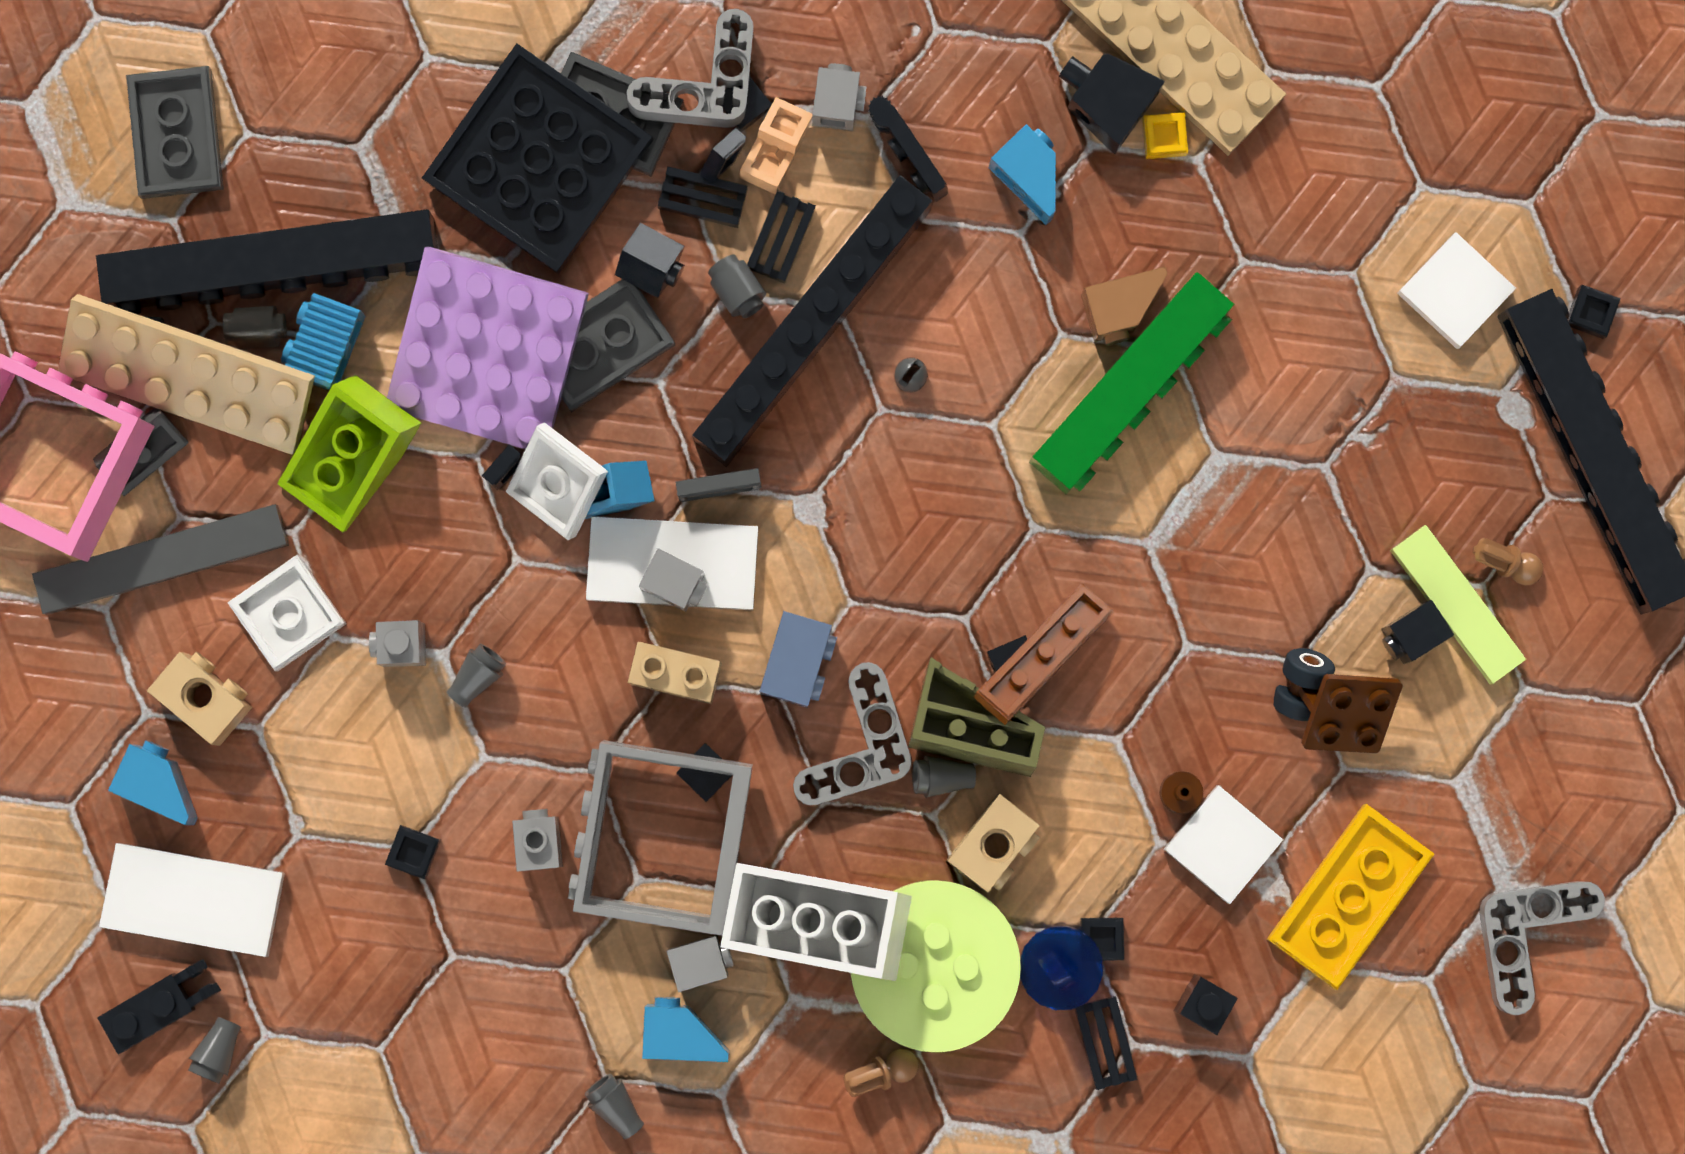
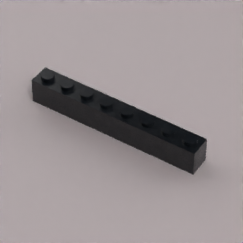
(266, 261)
(812, 321)
(1596, 450)

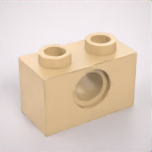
(674, 672)
(176, 691)
(970, 854)

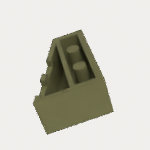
(961, 728)

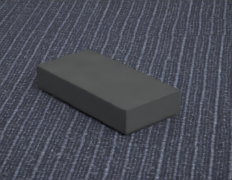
(718, 485)

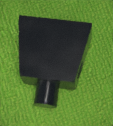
(1110, 97)

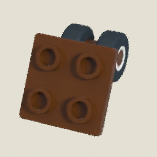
(1340, 709)

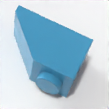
(1029, 170)
(623, 489)
(154, 782)
(679, 1034)

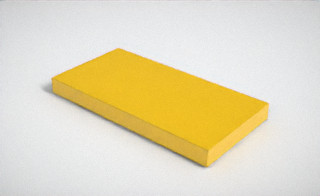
(1350, 896)

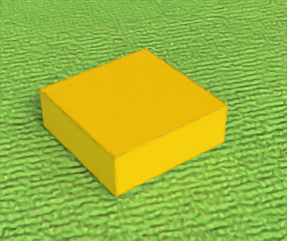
(1165, 135)

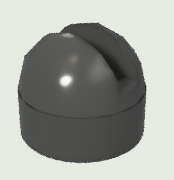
(918, 379)

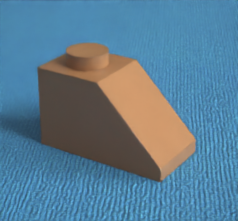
(1120, 304)

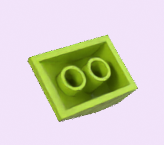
(348, 451)

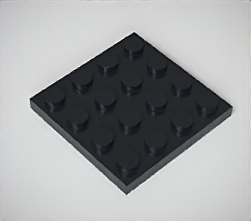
(537, 158)

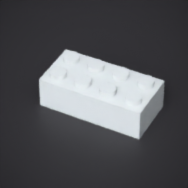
(816, 921)

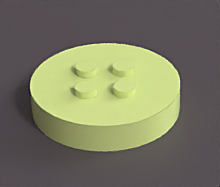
(952, 974)

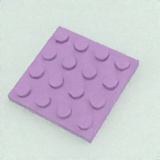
(485, 348)

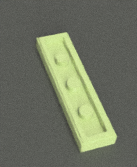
(1459, 604)

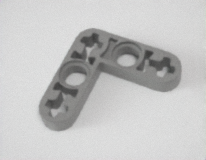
(709, 96)
(869, 758)
(1521, 918)

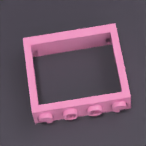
(112, 475)

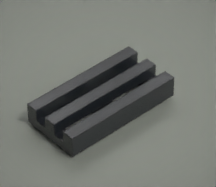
(793, 204)
(700, 213)
(1114, 1078)

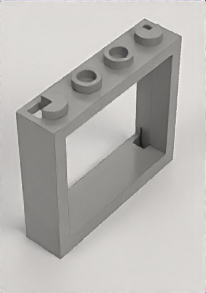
(588, 843)

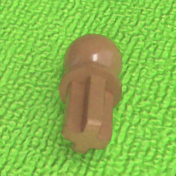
(1509, 561)
(899, 1066)

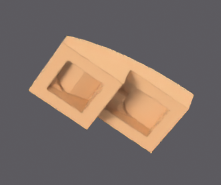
(775, 145)

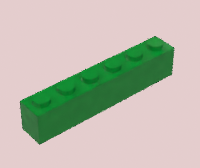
(1131, 383)

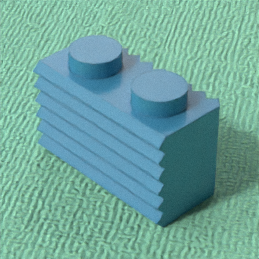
(323, 339)

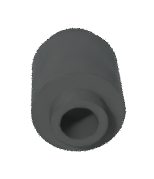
(737, 286)

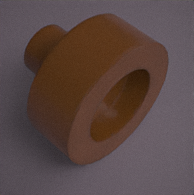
(1171, 792)

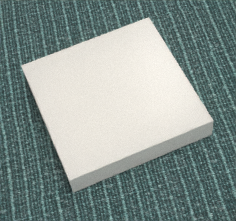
(1456, 290)
(556, 481)
(286, 613)
(1223, 844)

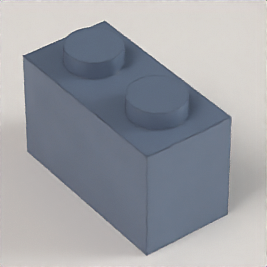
(797, 660)

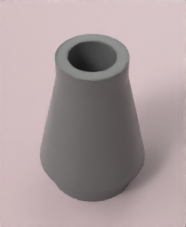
(476, 674)
(940, 776)
(215, 1051)
(613, 1104)

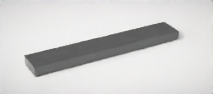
(160, 559)

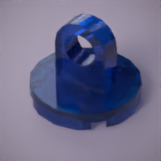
(1061, 967)

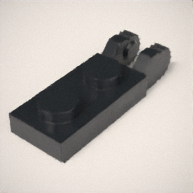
(907, 147)
(154, 1008)

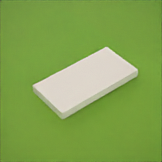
(624, 548)
(192, 899)

